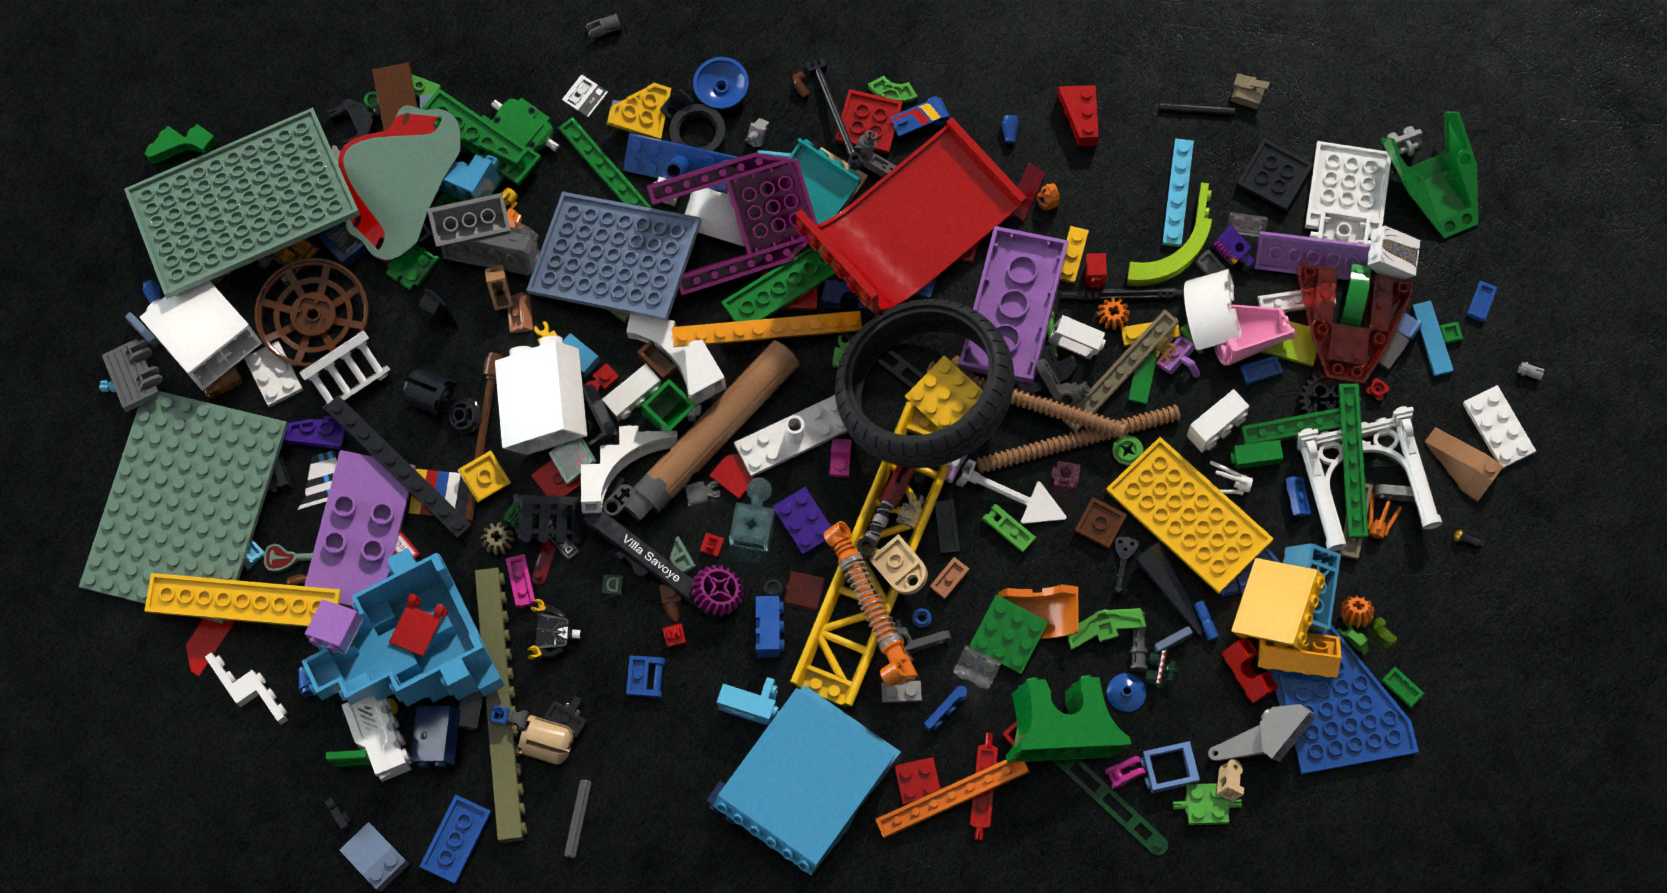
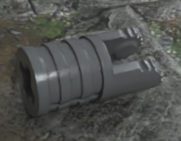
(603, 26)

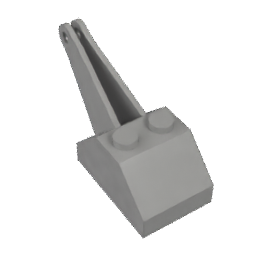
(1274, 736)

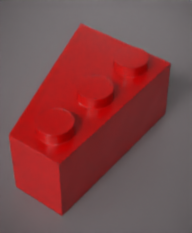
(1081, 110)

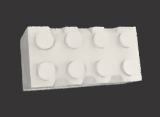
(377, 733)

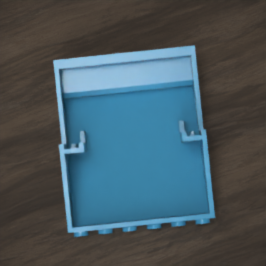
(806, 779)

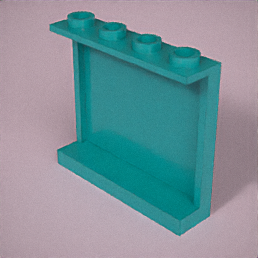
(826, 180)

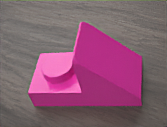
(840, 457)

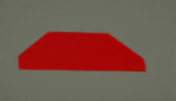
(205, 641)

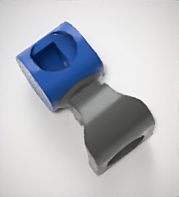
(502, 716)

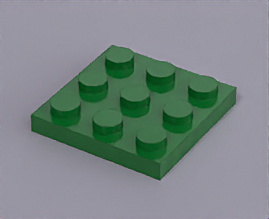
(1008, 634)

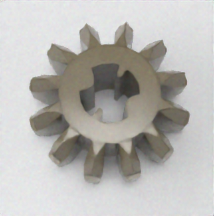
(505, 535)

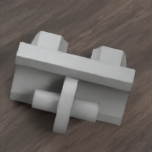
(1408, 141)

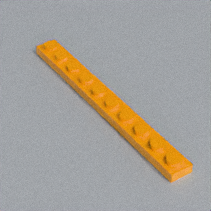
(767, 328)

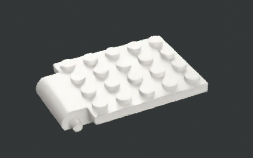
(1347, 192)

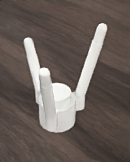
(1242, 482)

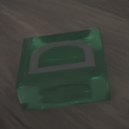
(612, 585)

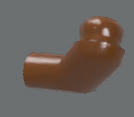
(799, 86)
(297, 580)

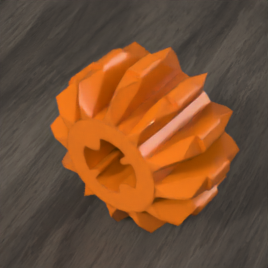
(1118, 318)
(1356, 611)

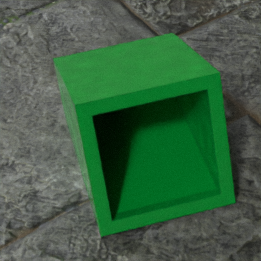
(667, 407)

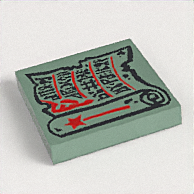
(569, 458)

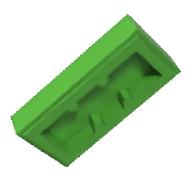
(423, 86)

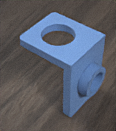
(1409, 326)

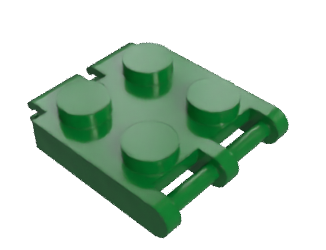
(412, 267)

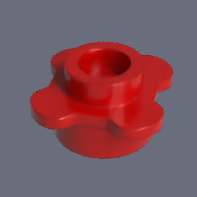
(1376, 383)

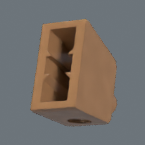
(496, 281)

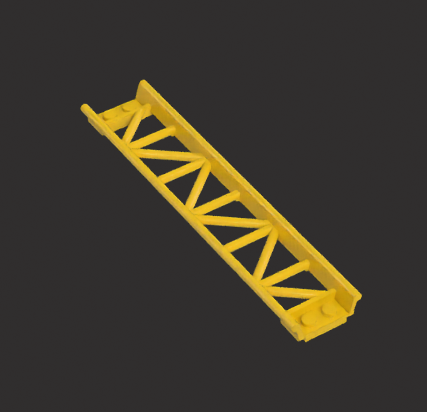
(836, 687)

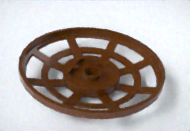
(305, 304)

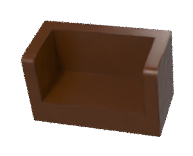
(657, 362)

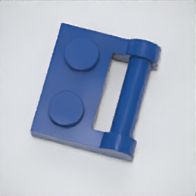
(638, 676)

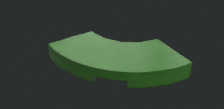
(887, 89)

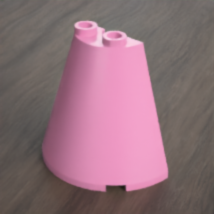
(1260, 330)

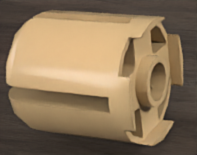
(546, 740)

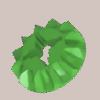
(1127, 441)

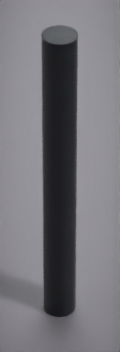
(1197, 108)

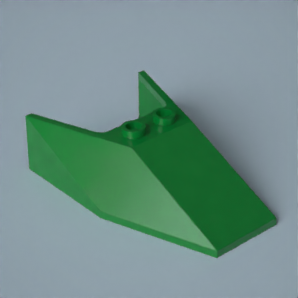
(1444, 184)

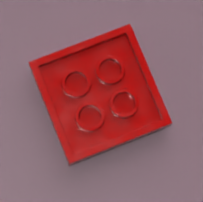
(872, 113)

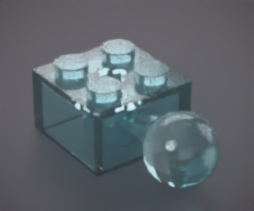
(754, 514)

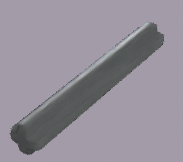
(577, 819)

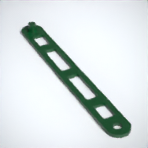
(1156, 842)

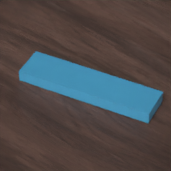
(1432, 339)

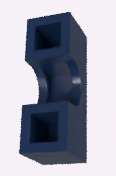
(836, 292)

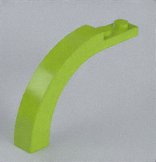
(1162, 270)

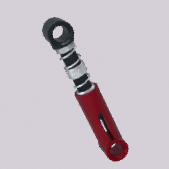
(889, 500)

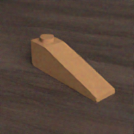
(1466, 464)

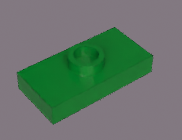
(1402, 687)

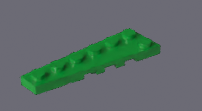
(477, 130)

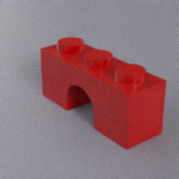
(1239, 659)

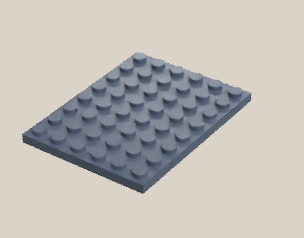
(614, 256)

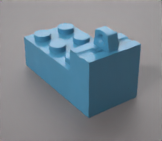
(471, 181)
(1328, 564)

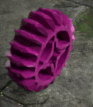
(716, 579)

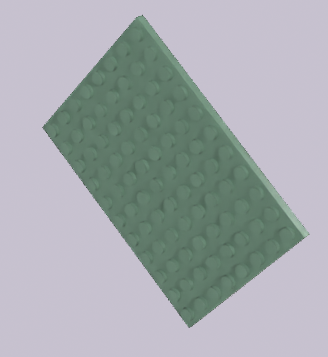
(240, 203)
(183, 496)

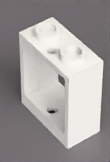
(1077, 337)

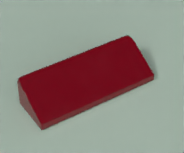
(1029, 187)

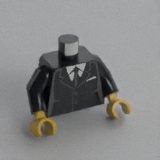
(552, 632)

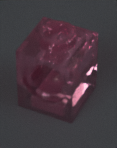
(1073, 469)

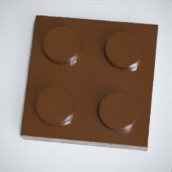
(1100, 523)

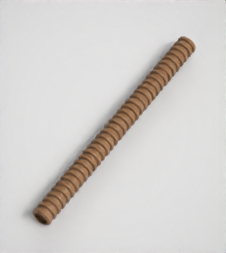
(1059, 410)
(1074, 440)

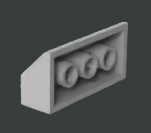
(468, 219)

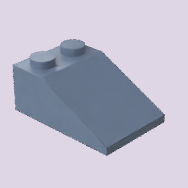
(374, 857)

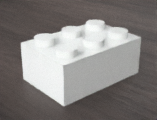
(1218, 421)

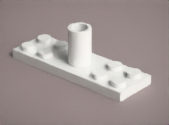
(790, 436)

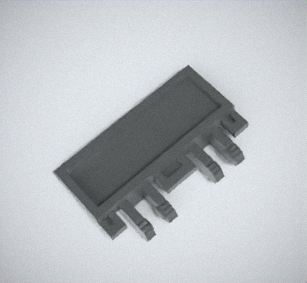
(131, 375)

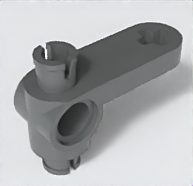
(871, 160)
(1060, 390)
(921, 643)

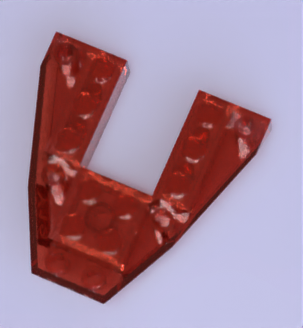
(1349, 350)

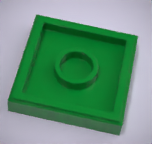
(348, 758)

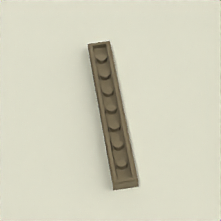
(1125, 365)

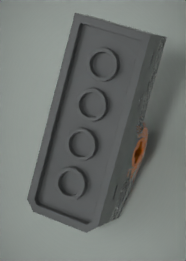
(513, 249)

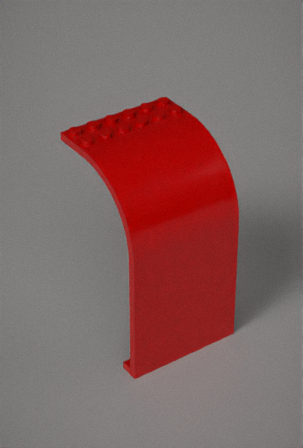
(915, 220)

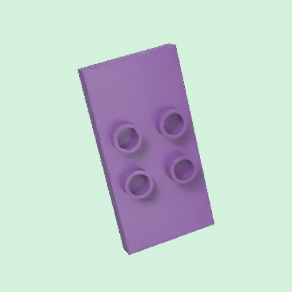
(1017, 297)
(357, 527)

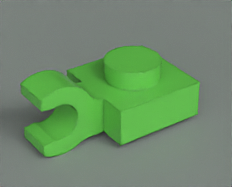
(1356, 640)

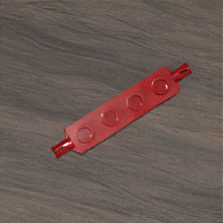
(982, 804)

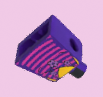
(1233, 247)

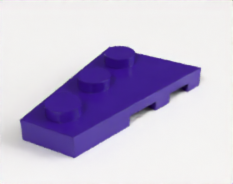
(316, 433)

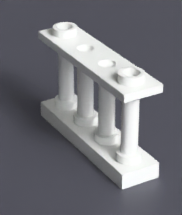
(343, 352)

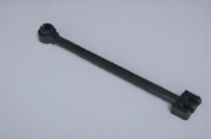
(817, 69)

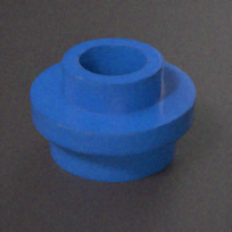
(921, 612)

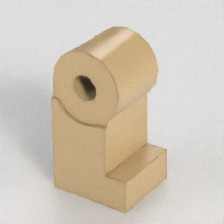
(1229, 780)

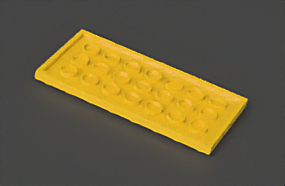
(1189, 515)

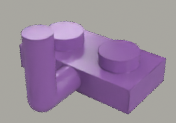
(1184, 349)

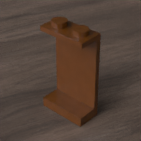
(394, 91)

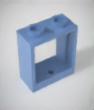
(1150, 781)

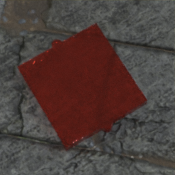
(804, 590)

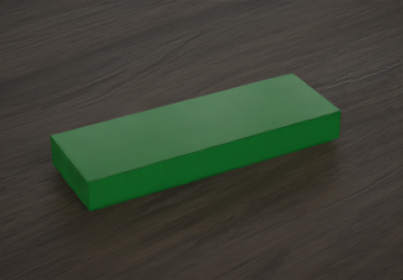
(1142, 380)

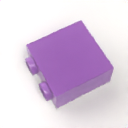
(333, 627)

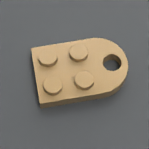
(900, 564)

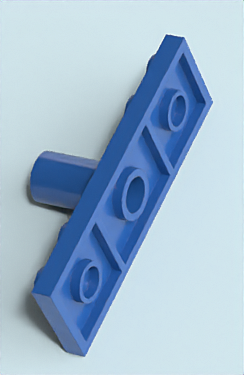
(660, 157)

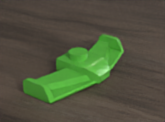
(1105, 625)

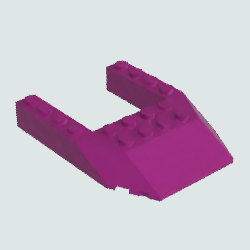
(764, 199)

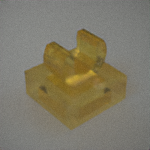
(1164, 344)

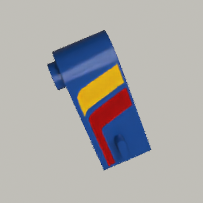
(920, 116)

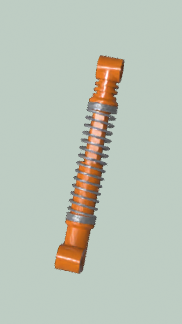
(900, 669)

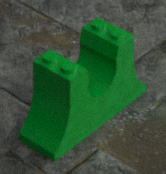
(1051, 735)

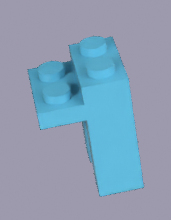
(750, 705)

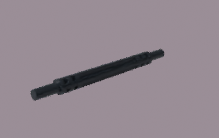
(1124, 294)

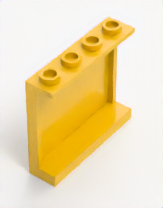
(1279, 603)

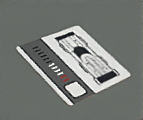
(584, 95)

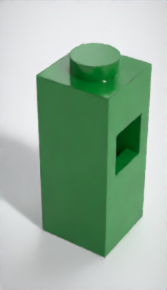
(1256, 454)

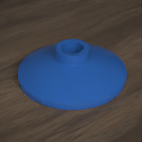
(1122, 701)

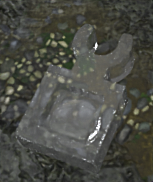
(698, 493)
(910, 513)

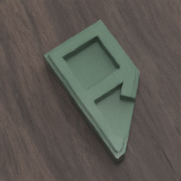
(681, 558)

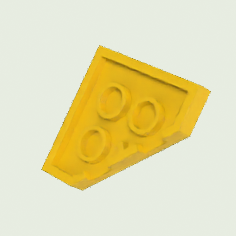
(641, 112)

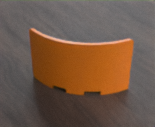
(1053, 604)

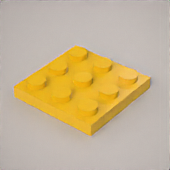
(944, 394)

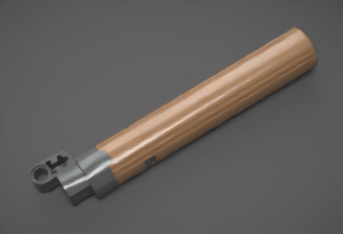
(707, 434)

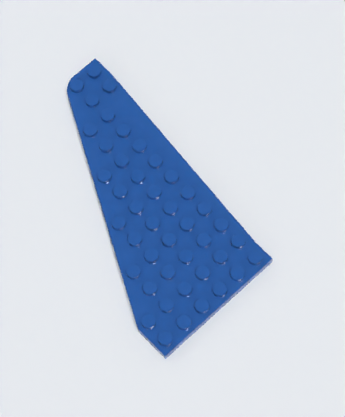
(1354, 712)

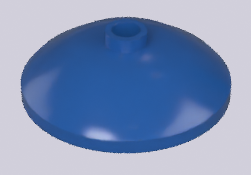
(721, 73)

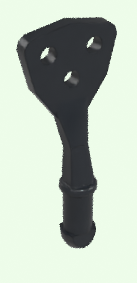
(1124, 556)

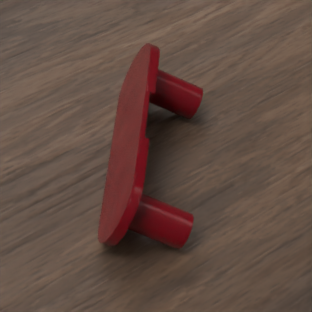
(543, 563)

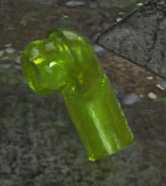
(1384, 633)

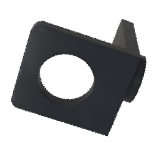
(679, 100)

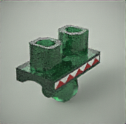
(1158, 677)

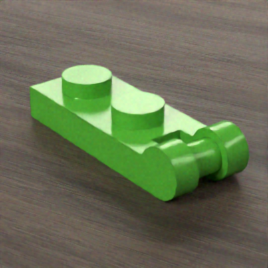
(1009, 528)

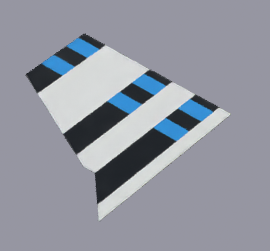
(319, 479)

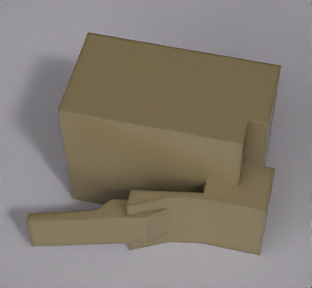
(1248, 91)

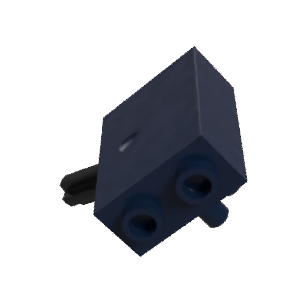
(433, 735)

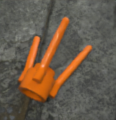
(1378, 528)

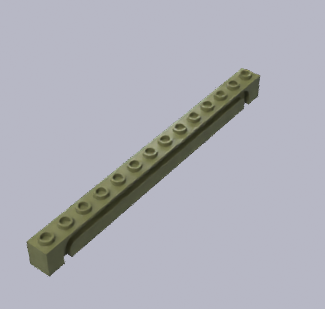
(501, 738)

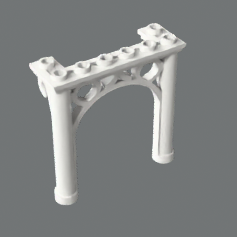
(1310, 441)

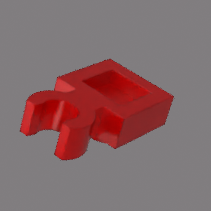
(604, 378)

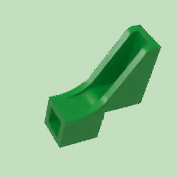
(172, 143)

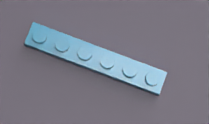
(1178, 192)

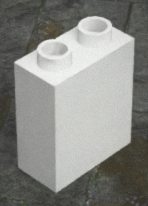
(201, 332)
(540, 396)

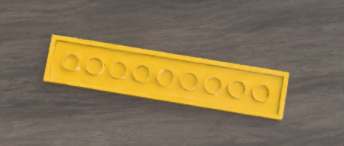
(236, 599)

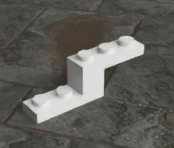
(247, 687)

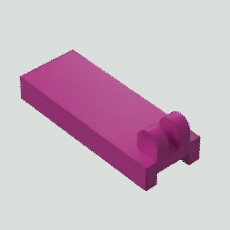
(520, 581)

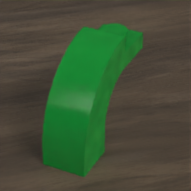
(1356, 295)

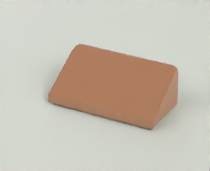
(520, 313)

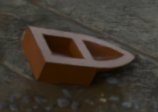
(671, 602)

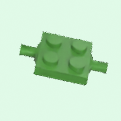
(1205, 806)

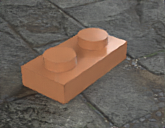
(949, 578)

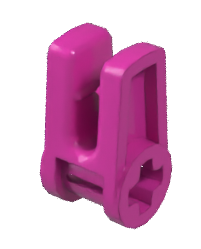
(1117, 772)

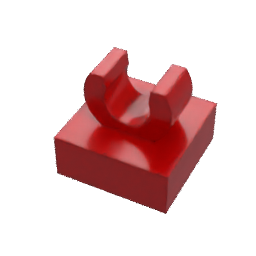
(712, 545)
(674, 635)

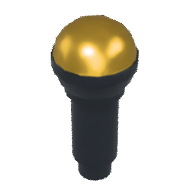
(1462, 537)

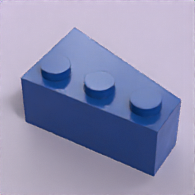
(769, 627)

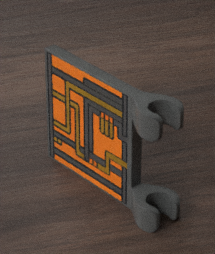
(294, 252)

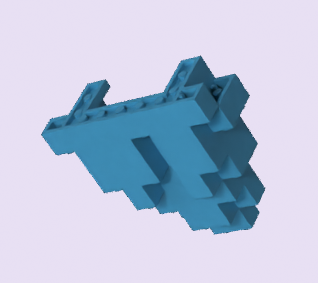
(452, 665)

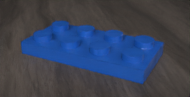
(455, 839)

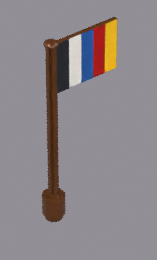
(451, 484)

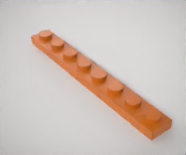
(950, 796)

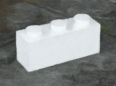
(632, 393)

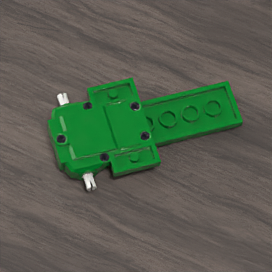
(524, 125)

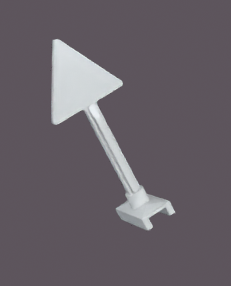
(1039, 507)

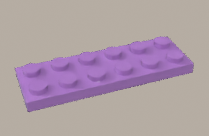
(1286, 252)

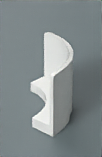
(716, 215)
(1210, 309)

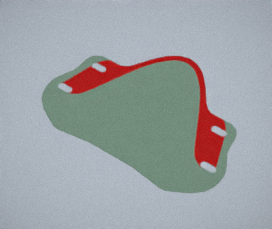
(397, 177)

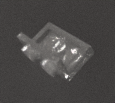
(977, 667)

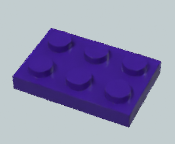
(802, 520)

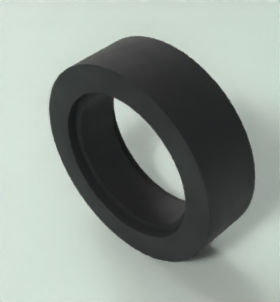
(699, 111)

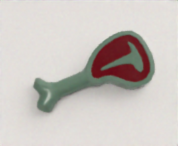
(278, 559)

